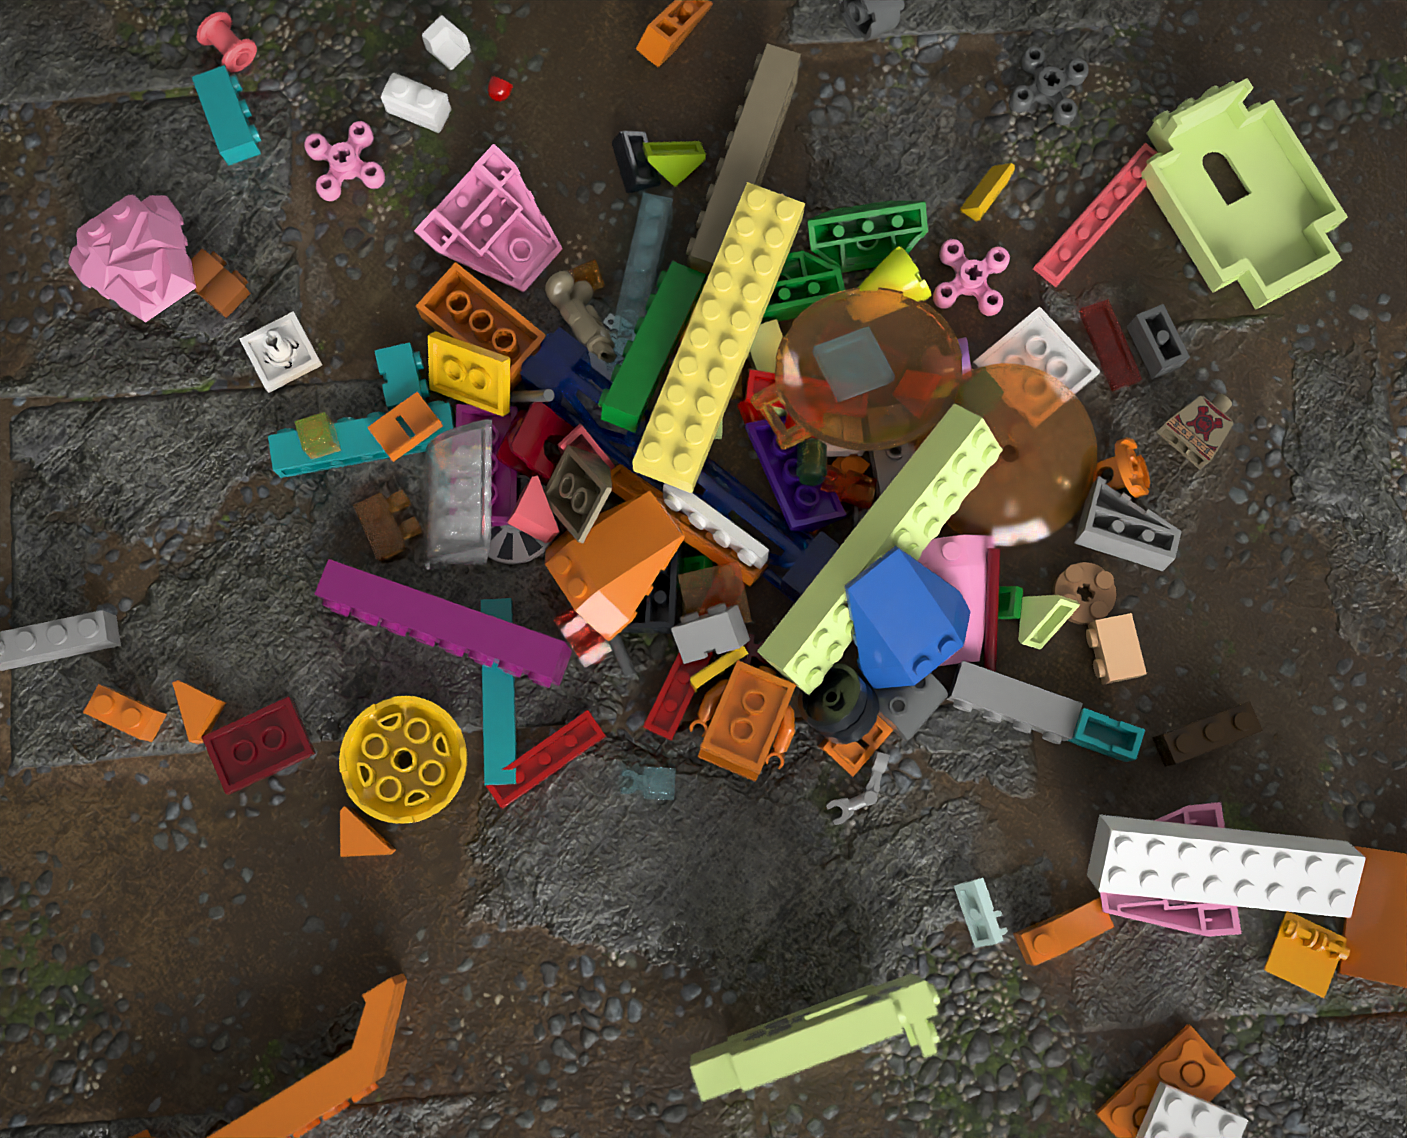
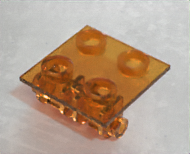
(714, 586)

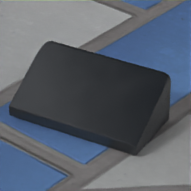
(632, 162)

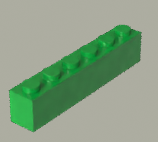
(652, 348)

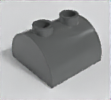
(910, 706)

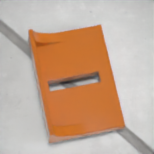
(392, 435)
(854, 756)

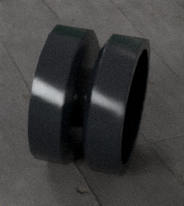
(841, 706)

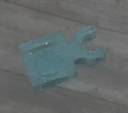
(655, 783)

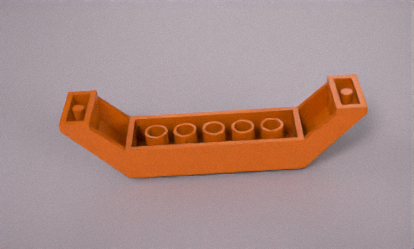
(328, 1088)

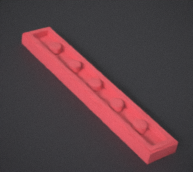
(1095, 219)

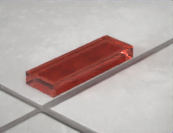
(1110, 345)

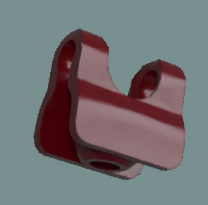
(525, 438)

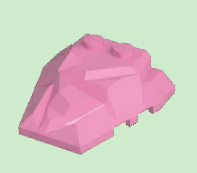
(135, 255)

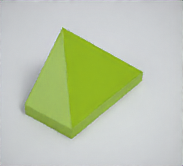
(675, 159)

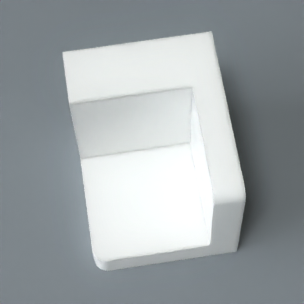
(446, 42)

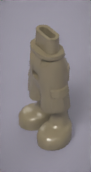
(583, 320)

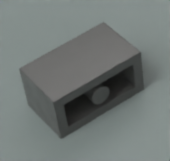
(1158, 341)

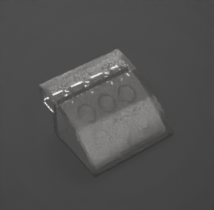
(458, 497)

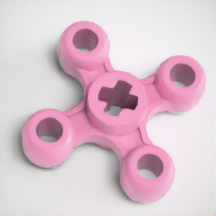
(346, 170)
(978, 270)

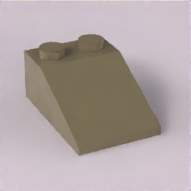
(578, 490)

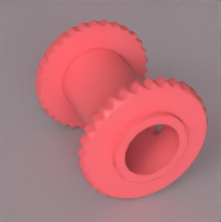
(216, 31)

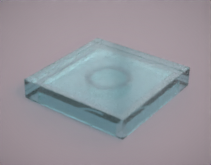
(853, 364)

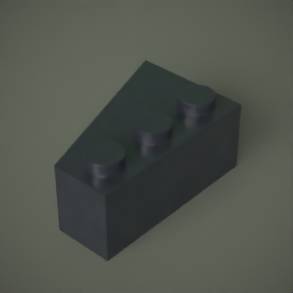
(663, 605)

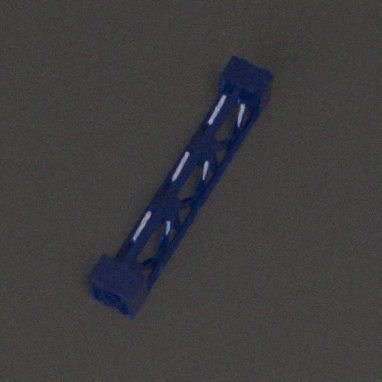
(566, 366)

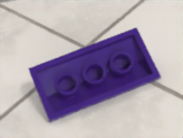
(802, 505)

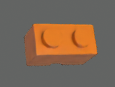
(125, 713)

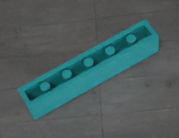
(355, 442)

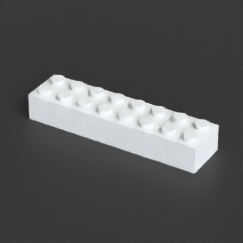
(1225, 866)

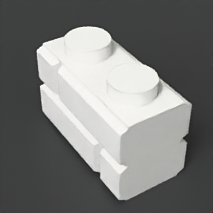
(416, 102)

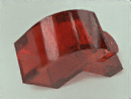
(582, 637)

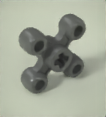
(1048, 85)

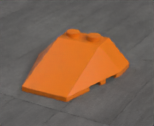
(616, 562)

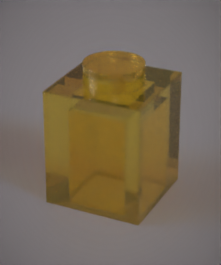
(317, 435)

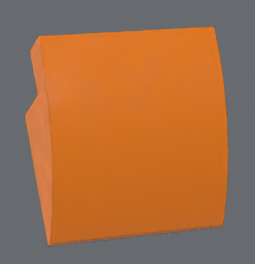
(1378, 920)

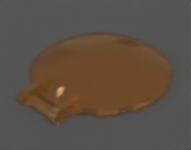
(917, 347)

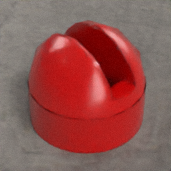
(499, 89)

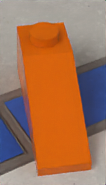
(671, 29)
(1062, 932)

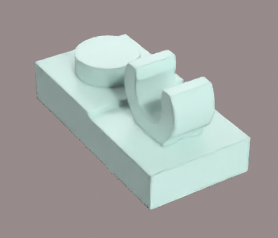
(979, 913)

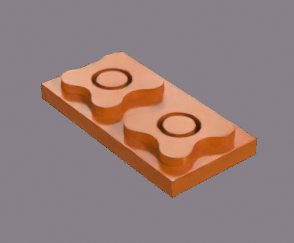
(1183, 1064)

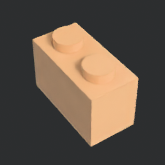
(1115, 649)

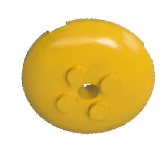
(372, 753)

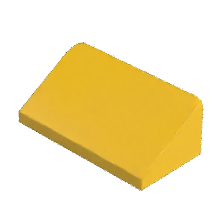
(987, 191)

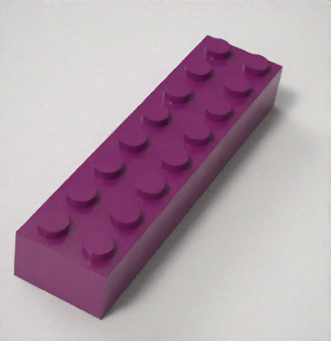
(444, 622)

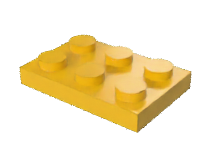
(469, 373)

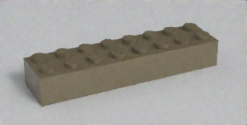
(747, 150)

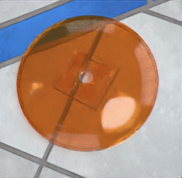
(1053, 457)

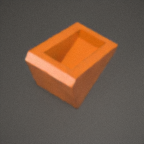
(197, 710)
(359, 837)

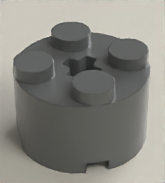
(871, 17)

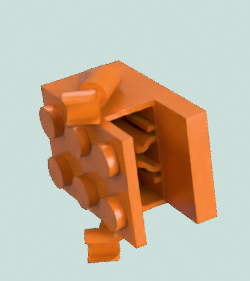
(746, 720)

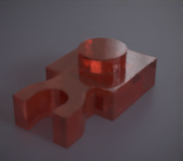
(853, 486)

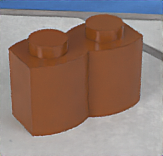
(216, 284)

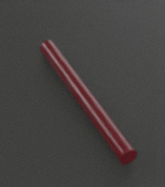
(991, 616)

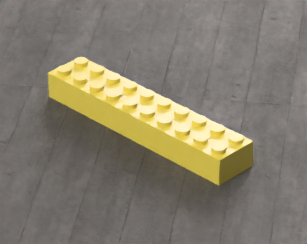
(718, 338)

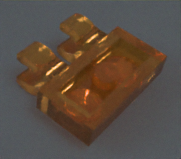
(381, 527)

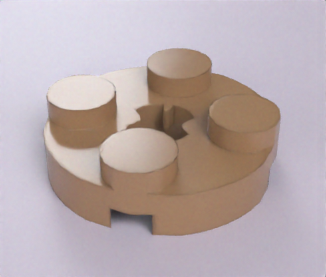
(1099, 583)

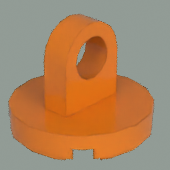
(1128, 469)

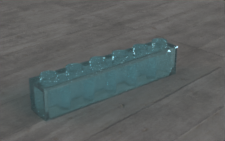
(641, 269)

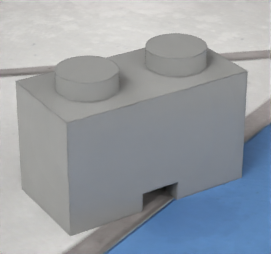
(716, 631)

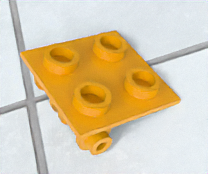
(1306, 954)

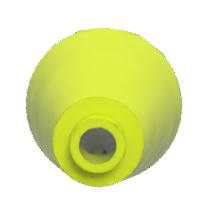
(900, 274)

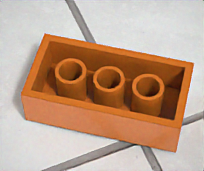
(476, 315)

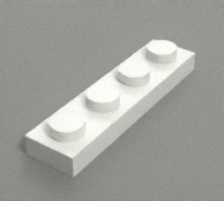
(723, 530)

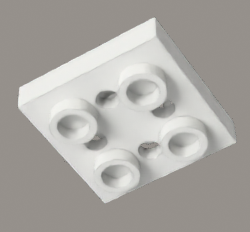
(276, 342)

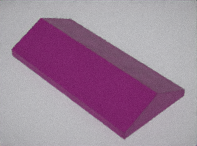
(502, 477)

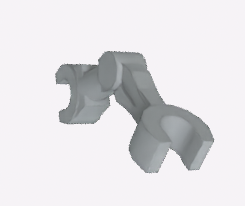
(866, 798)

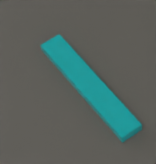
(498, 709)

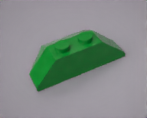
(866, 233)
(800, 285)

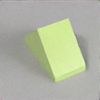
(1043, 617)

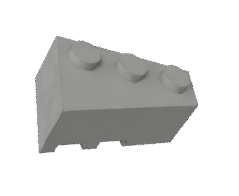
(1126, 530)

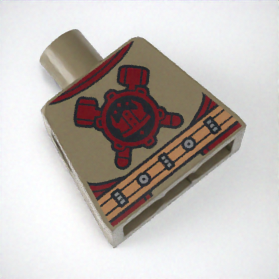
(1199, 429)

